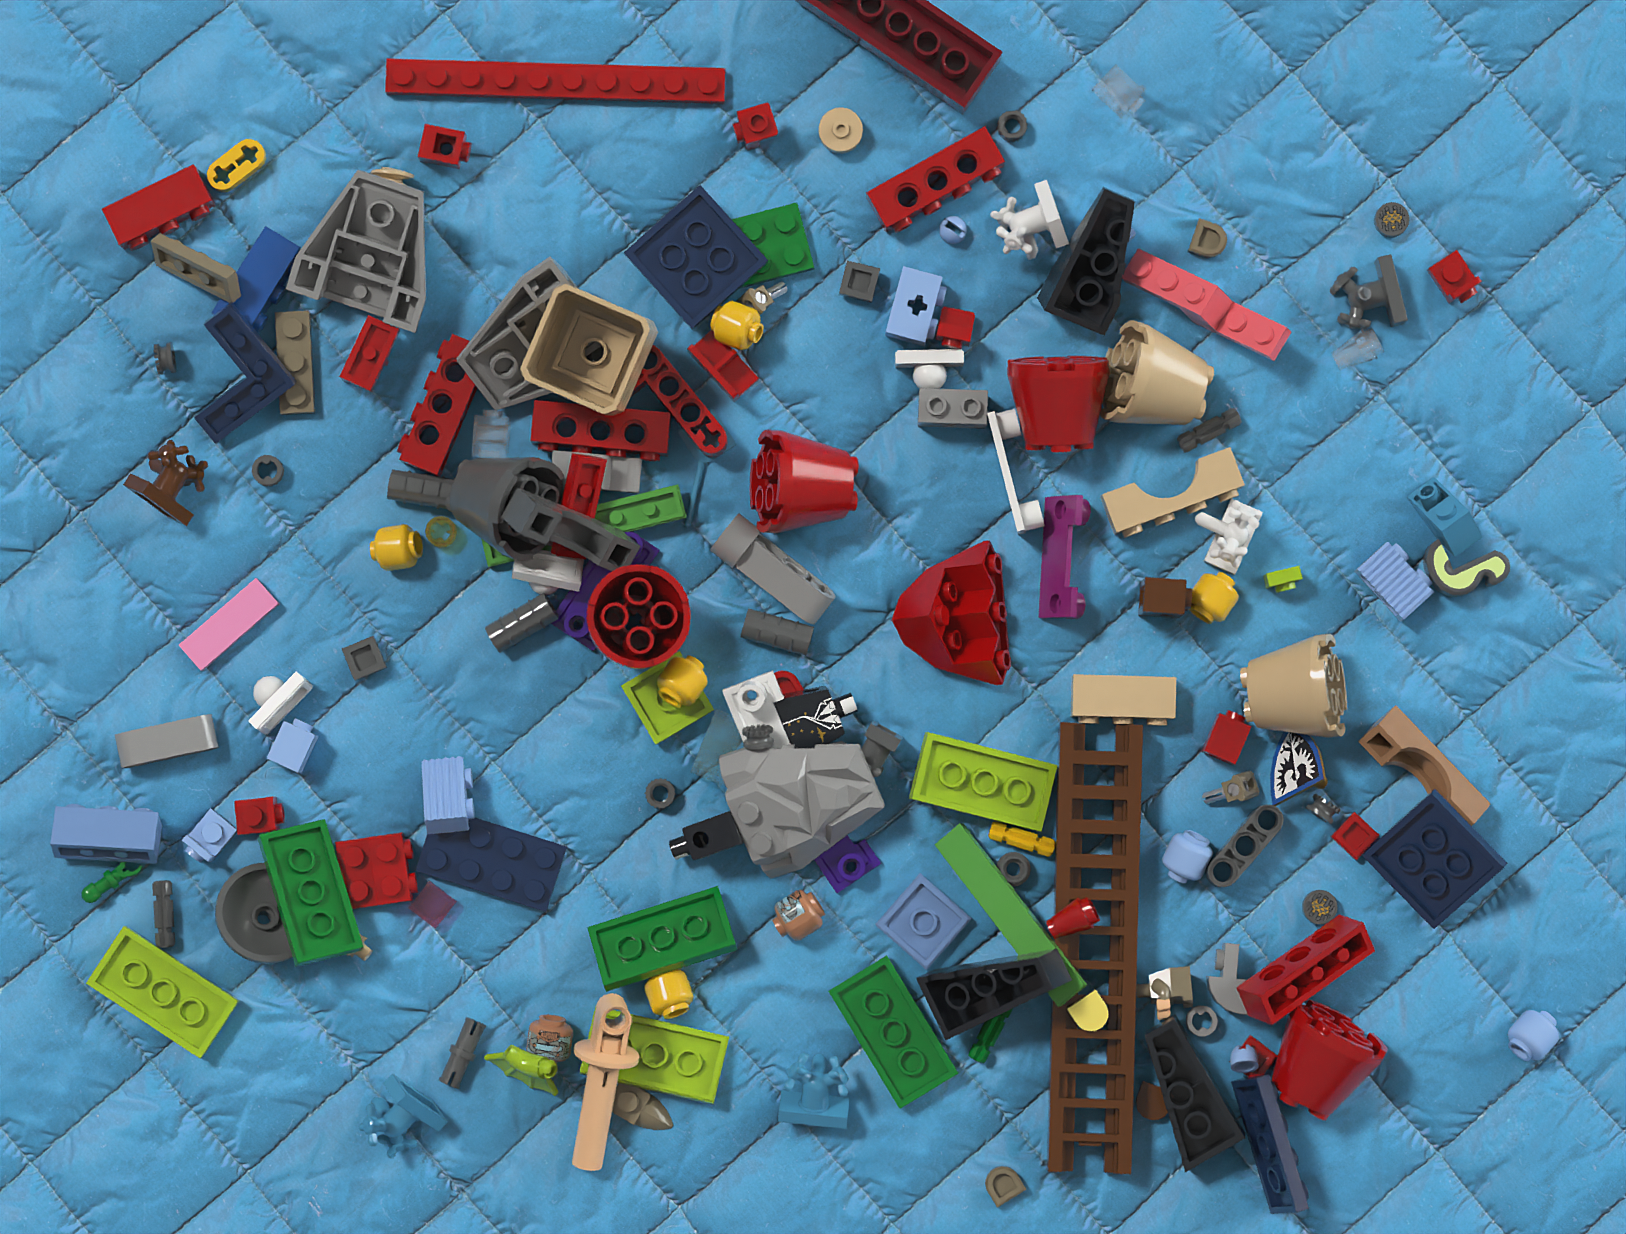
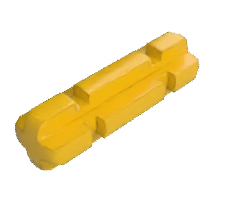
(1021, 839)

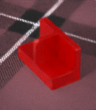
(369, 353)
(723, 366)

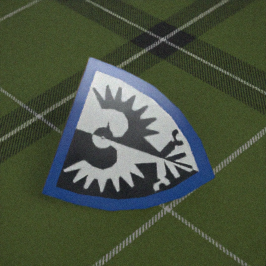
(1295, 767)

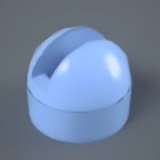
(948, 235)
(1244, 1059)

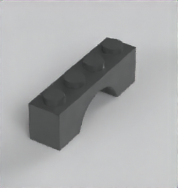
(552, 522)

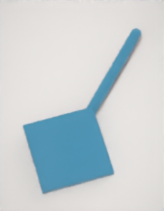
(701, 459)

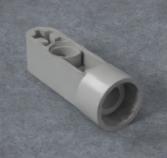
(773, 569)

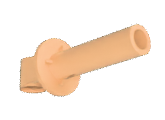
(606, 1055)

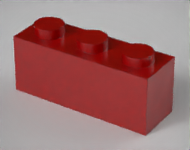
(159, 208)

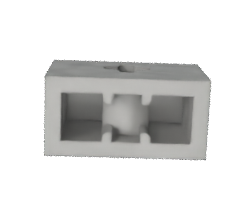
(952, 408)

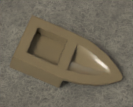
(640, 1108)

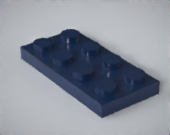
(495, 862)
(1270, 1145)

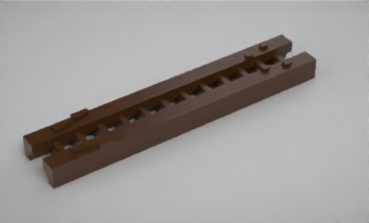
(1122, 945)

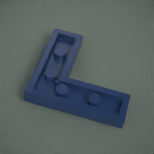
(264, 374)

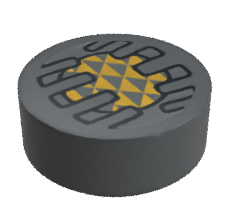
(1391, 219)
(1319, 907)

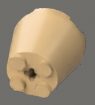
(1154, 379)
(1297, 689)

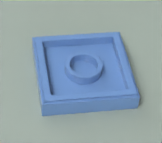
(923, 921)

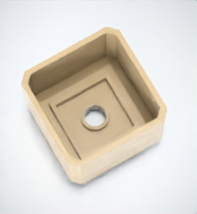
(558, 350)

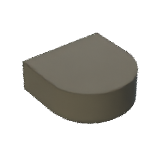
(1208, 239)
(1003, 1184)

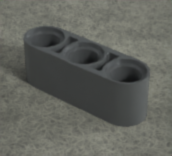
(1259, 838)

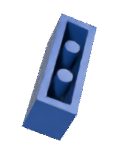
(263, 277)

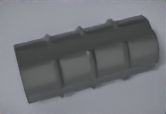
(419, 488)
(522, 622)
(777, 632)

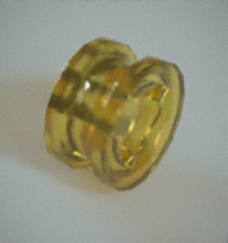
(442, 521)

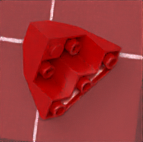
(959, 615)

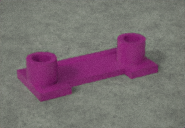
(1056, 595)

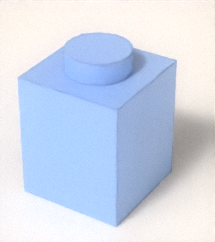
(293, 745)

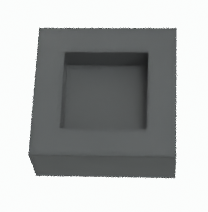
(859, 281)
(364, 658)

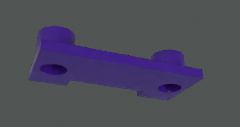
(575, 603)
(835, 859)

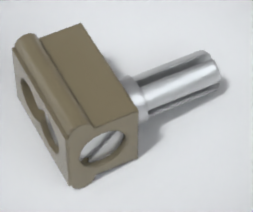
(760, 297)
(1241, 787)

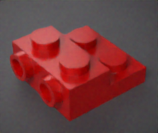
(377, 870)

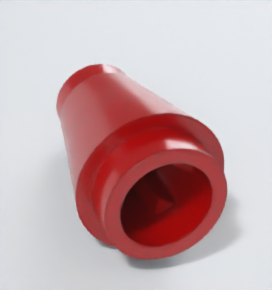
(1073, 918)

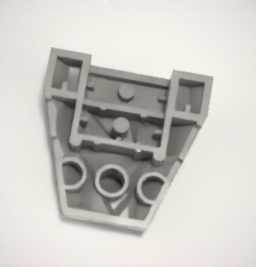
(797, 800)

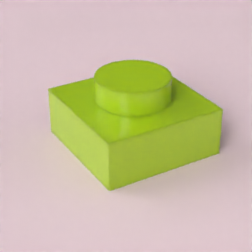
(1283, 579)

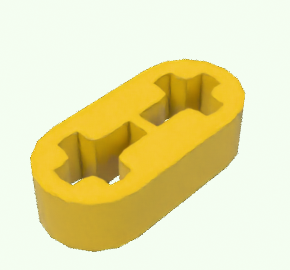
(231, 159)

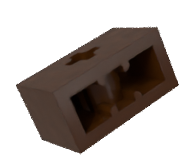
(1164, 597)

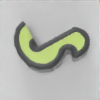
(1460, 581)

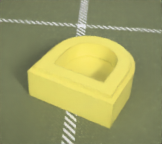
(1089, 1012)

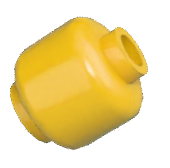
(736, 325)
(396, 547)
(1213, 597)
(682, 681)
(669, 994)

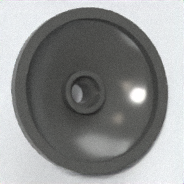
(237, 912)

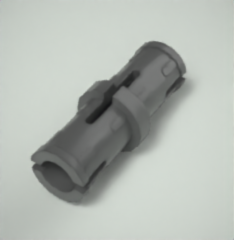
(462, 1052)

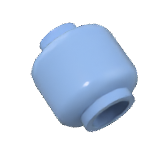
(1187, 856)
(1533, 1035)

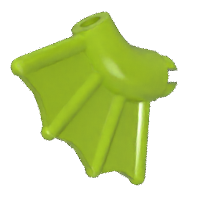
(527, 1067)

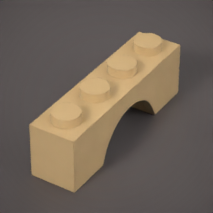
(1213, 478)

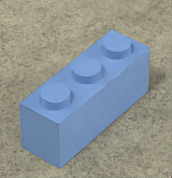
(106, 834)

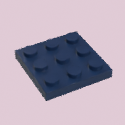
(696, 257)
(1434, 859)

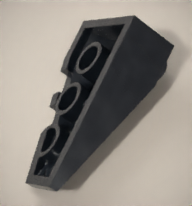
(1090, 269)

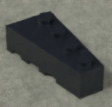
(984, 989)
(1199, 1110)

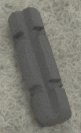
(1209, 430)
(163, 913)

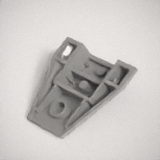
(368, 252)
(502, 342)

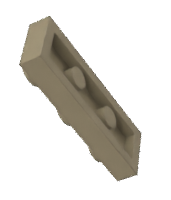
(196, 268)
(296, 354)

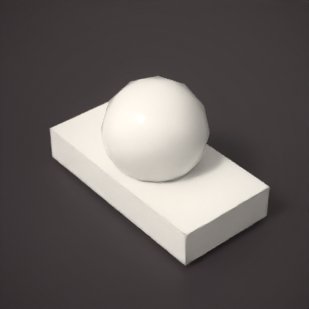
(929, 365)
(549, 572)
(277, 699)

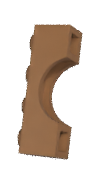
(1400, 743)

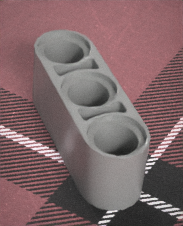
(166, 741)

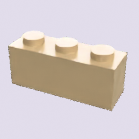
(1123, 698)

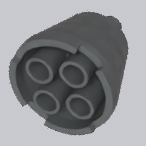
(485, 489)

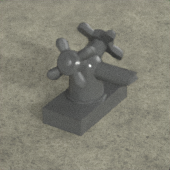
(1372, 295)
(878, 746)

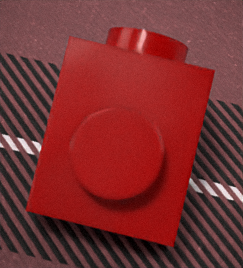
(755, 125)
(955, 327)

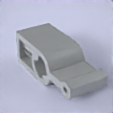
(619, 475)

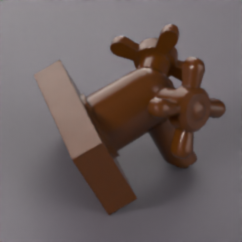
(171, 479)

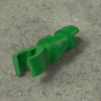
(111, 879)

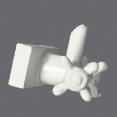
(1029, 222)
(1231, 535)

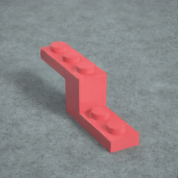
(1206, 304)

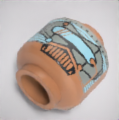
(798, 915)
(550, 1037)

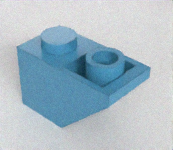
(1445, 516)

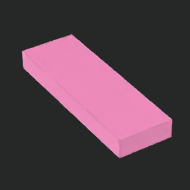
(229, 624)

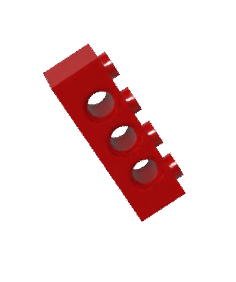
(976, 146)
(549, 415)
(434, 457)
(1305, 969)

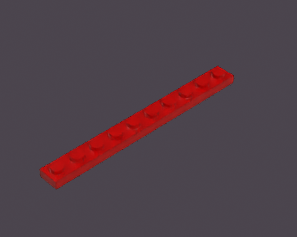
(555, 81)

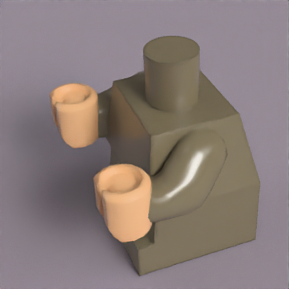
(1168, 988)

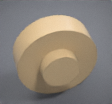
(840, 130)

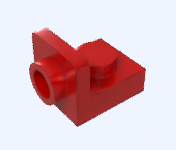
(1454, 278)
(258, 815)

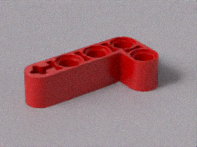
(676, 403)

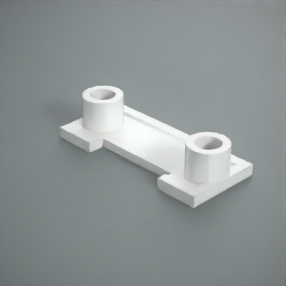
(1006, 426)
(757, 710)

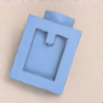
(209, 837)

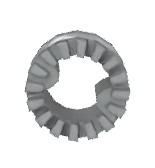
(1200, 1010)

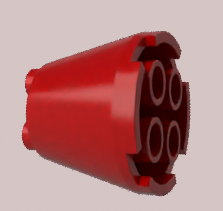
(1058, 399)
(800, 482)
(655, 598)
(1323, 1058)

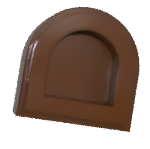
(1150, 1101)

